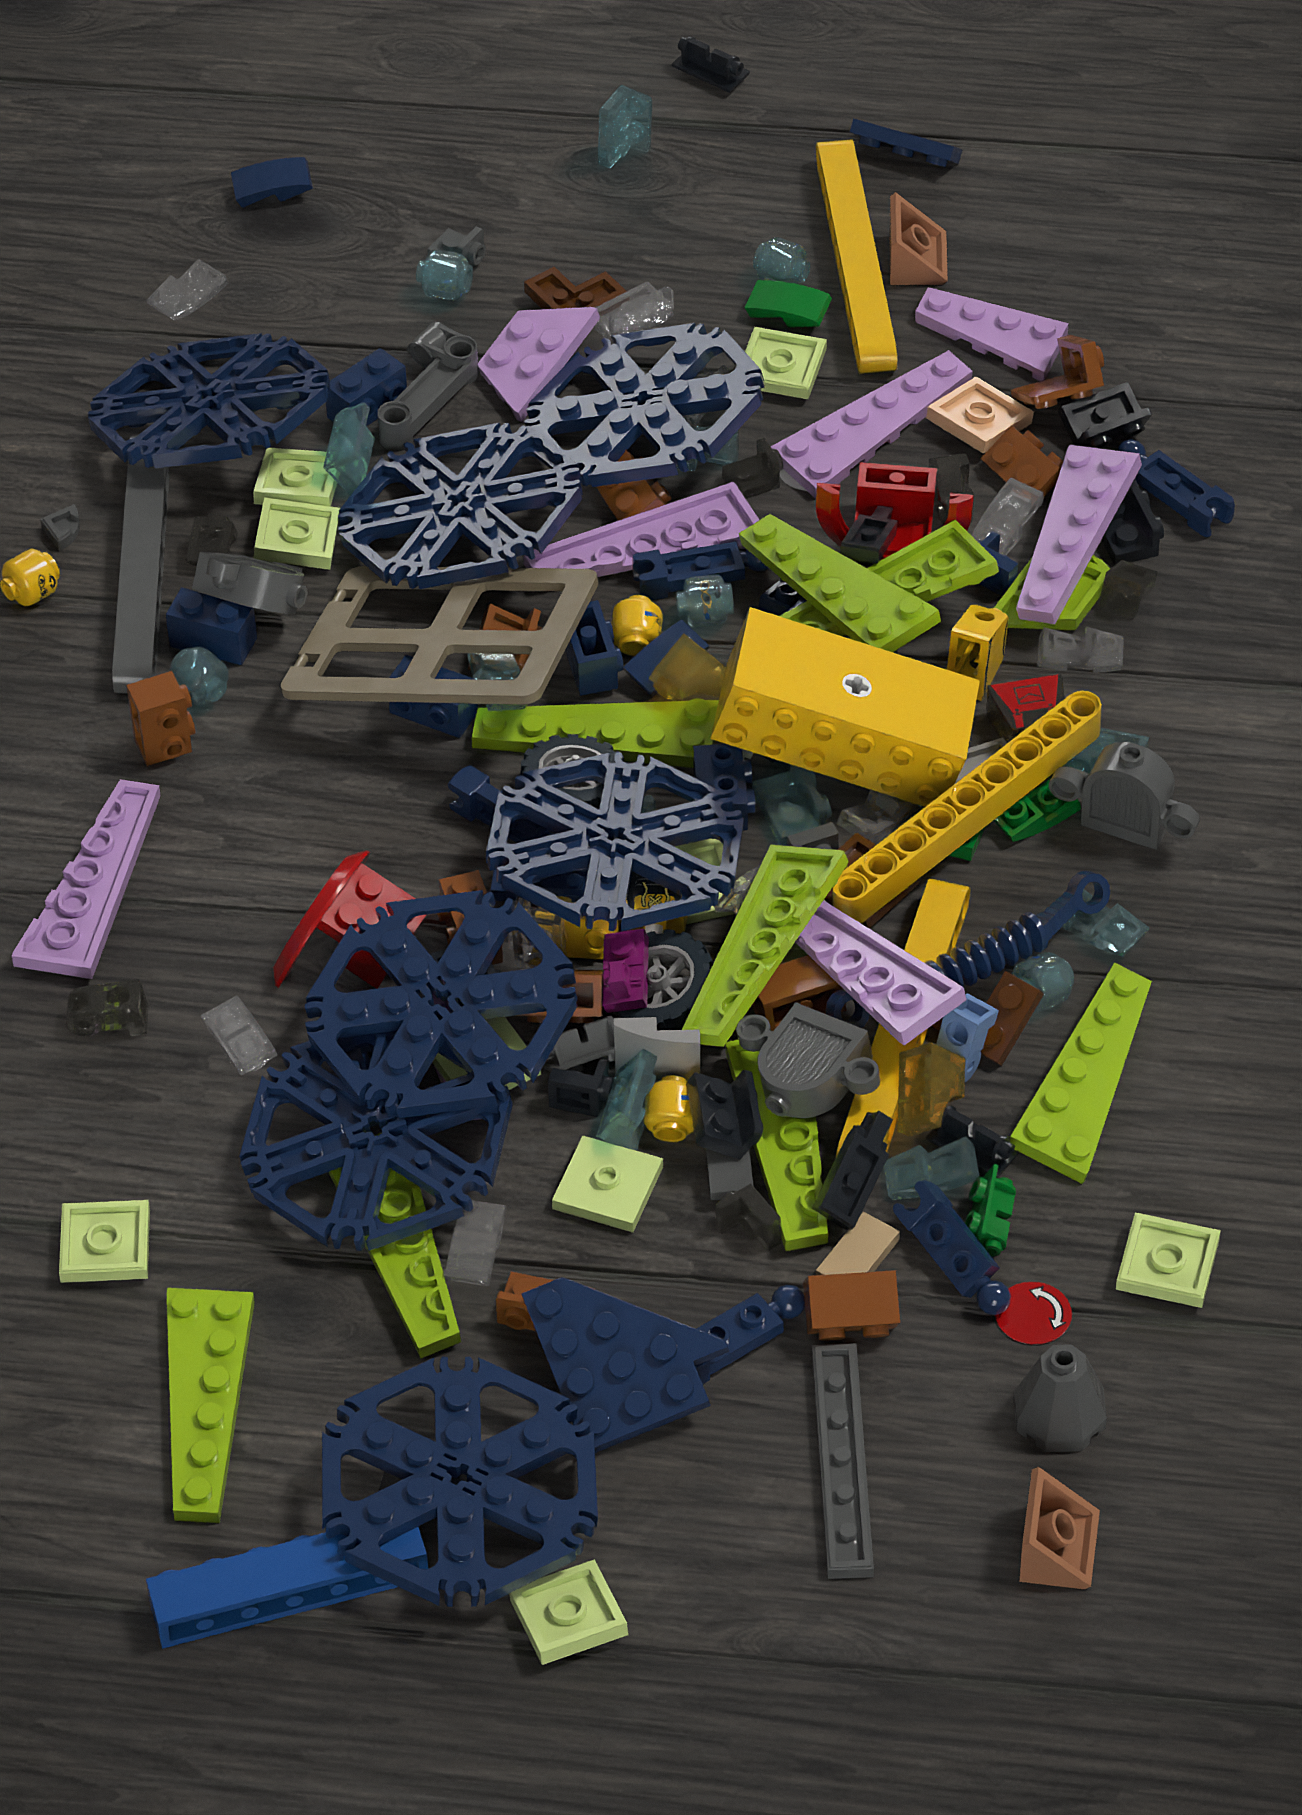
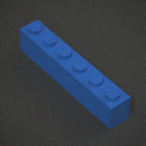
(266, 1585)

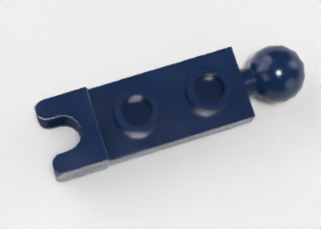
(1181, 489)
(668, 571)
(479, 800)
(954, 1248)
(750, 1325)

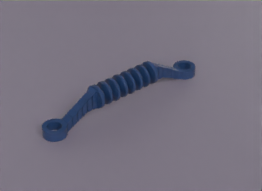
(1003, 945)

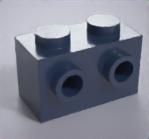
(372, 380)
(211, 623)
(592, 653)
(444, 717)
(727, 771)

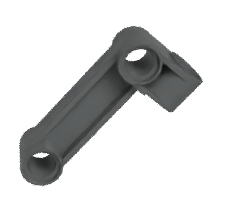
(449, 365)

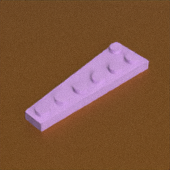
(853, 433)
(1078, 515)
(682, 525)
(84, 905)
(879, 975)

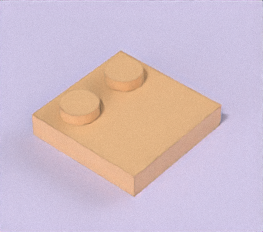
(978, 414)

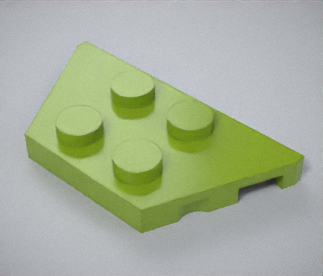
(1077, 607)

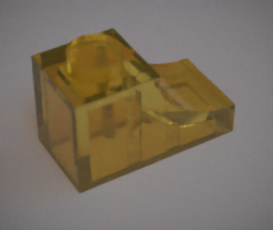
(687, 672)
(927, 1082)

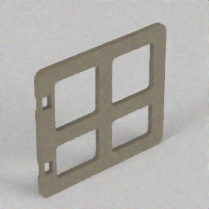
(439, 640)

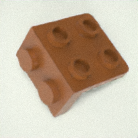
(1082, 373)

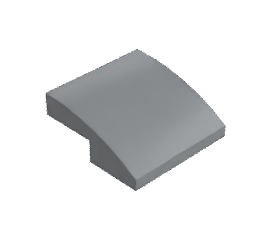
(676, 1049)

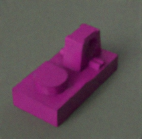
(625, 970)

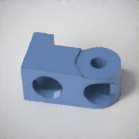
(965, 1031)

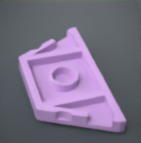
(533, 352)

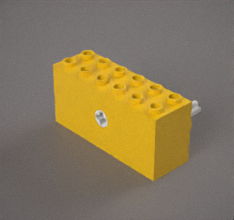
(845, 709)

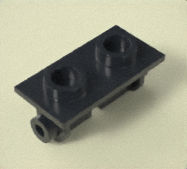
(714, 67)
(988, 1145)

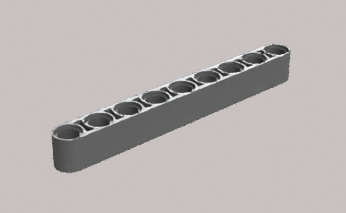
(140, 575)

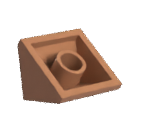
(916, 246)
(1058, 1535)

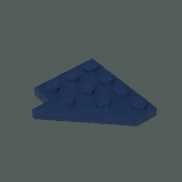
(619, 1360)

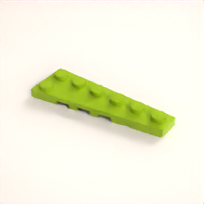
(925, 568)
(841, 589)
(639, 728)
(768, 923)
(1076, 1095)
(787, 1162)
(413, 1270)
(205, 1380)

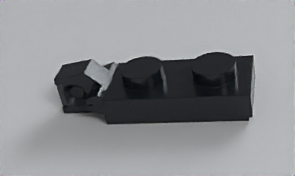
(870, 536)
(854, 1171)

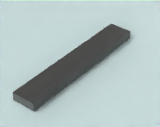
(842, 1461)

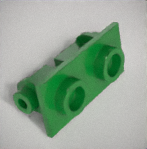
(990, 1198)

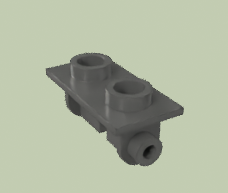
(571, 1053)

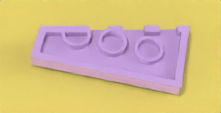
(1009, 333)

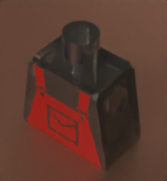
(1020, 703)

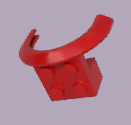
(904, 489)
(347, 896)

